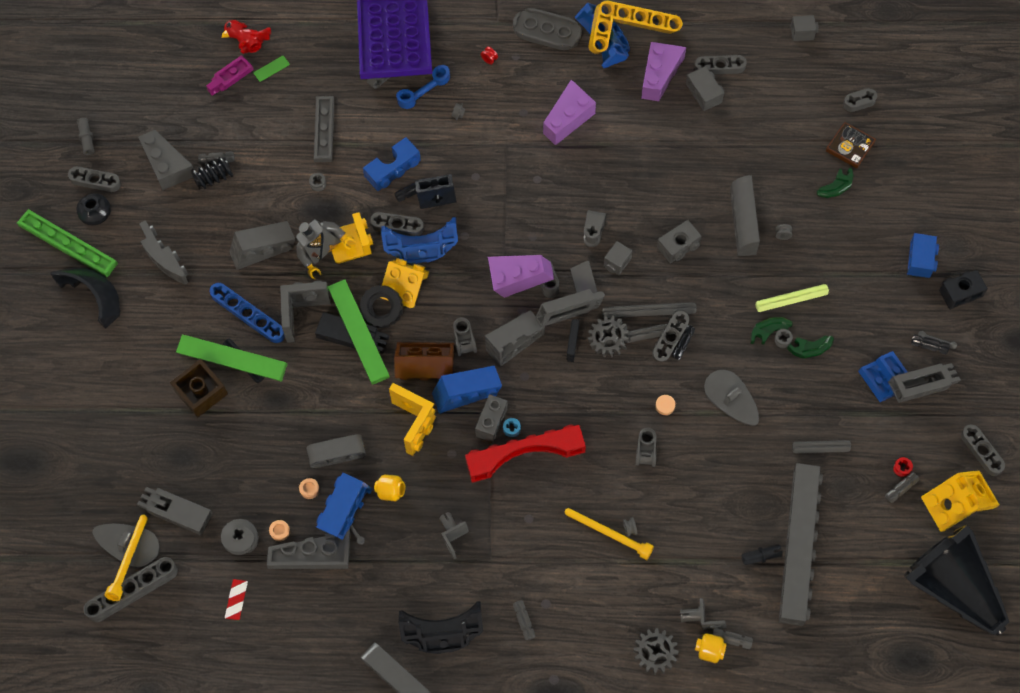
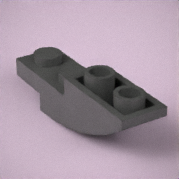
(162, 256)

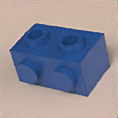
(922, 255)

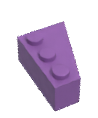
(660, 69)
(518, 273)

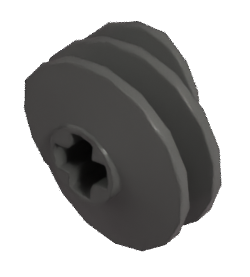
(247, 531)

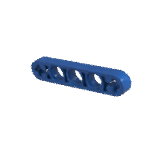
(243, 305)

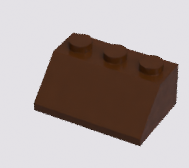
(423, 360)

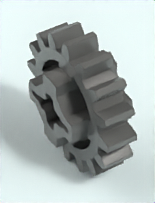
(608, 344)
(648, 648)

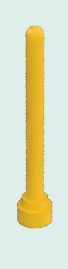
(643, 549)
(115, 590)

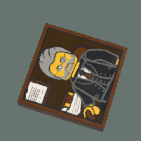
(850, 145)

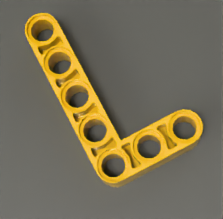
(629, 19)

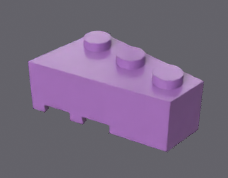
(568, 113)

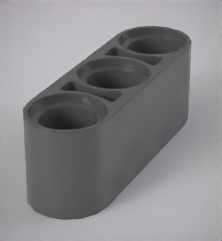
(336, 451)

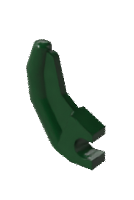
(840, 185)
(767, 327)
(810, 349)

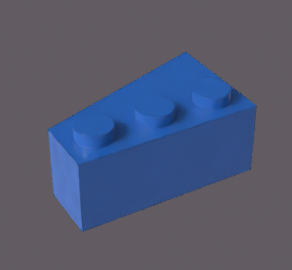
(465, 388)
(342, 505)

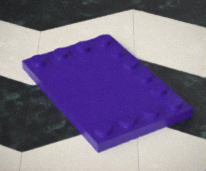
(393, 38)

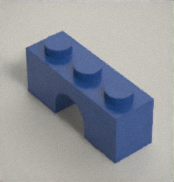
(381, 174)

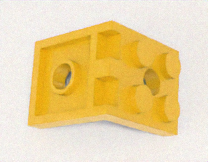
(422, 409)
(967, 494)

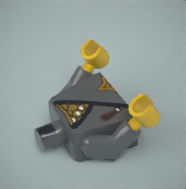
(317, 240)

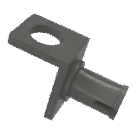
(452, 531)
(699, 615)

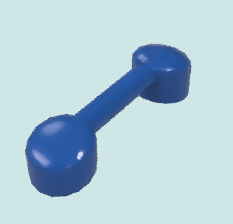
(407, 98)

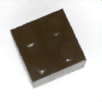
(199, 388)

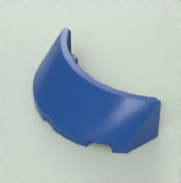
(618, 44)
(420, 248)

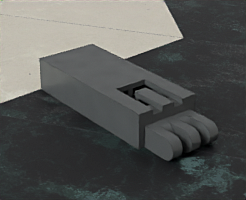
(568, 307)
(913, 385)
(180, 512)

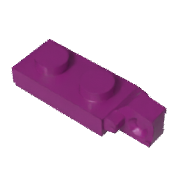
(229, 75)

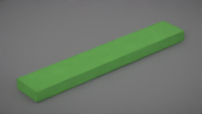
(67, 243)
(358, 332)
(232, 358)

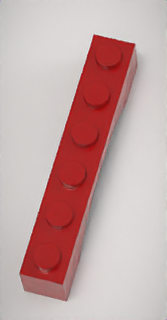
(563, 442)

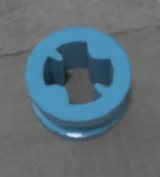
(507, 432)

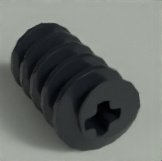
(211, 173)

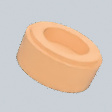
(665, 405)
(309, 488)
(279, 530)

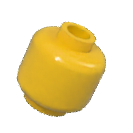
(389, 487)
(711, 648)

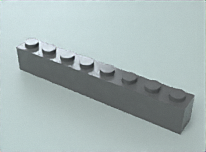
(799, 545)

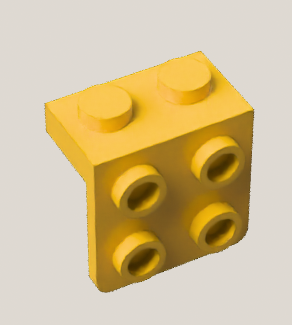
(362, 240)
(405, 280)

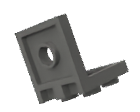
(300, 295)

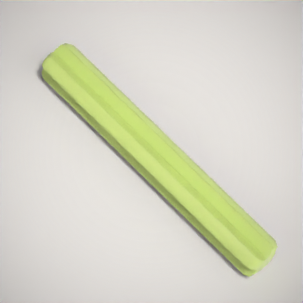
(793, 297)

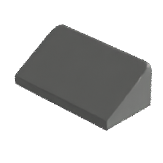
(583, 277)

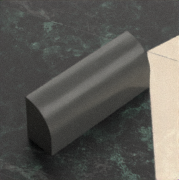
(744, 216)

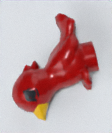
(249, 39)

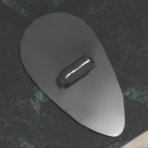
(731, 397)
(116, 538)

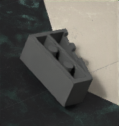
(165, 160)
(260, 243)
(513, 337)

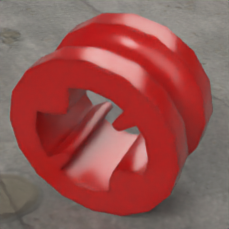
(489, 55)
(909, 466)

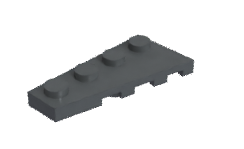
(316, 553)

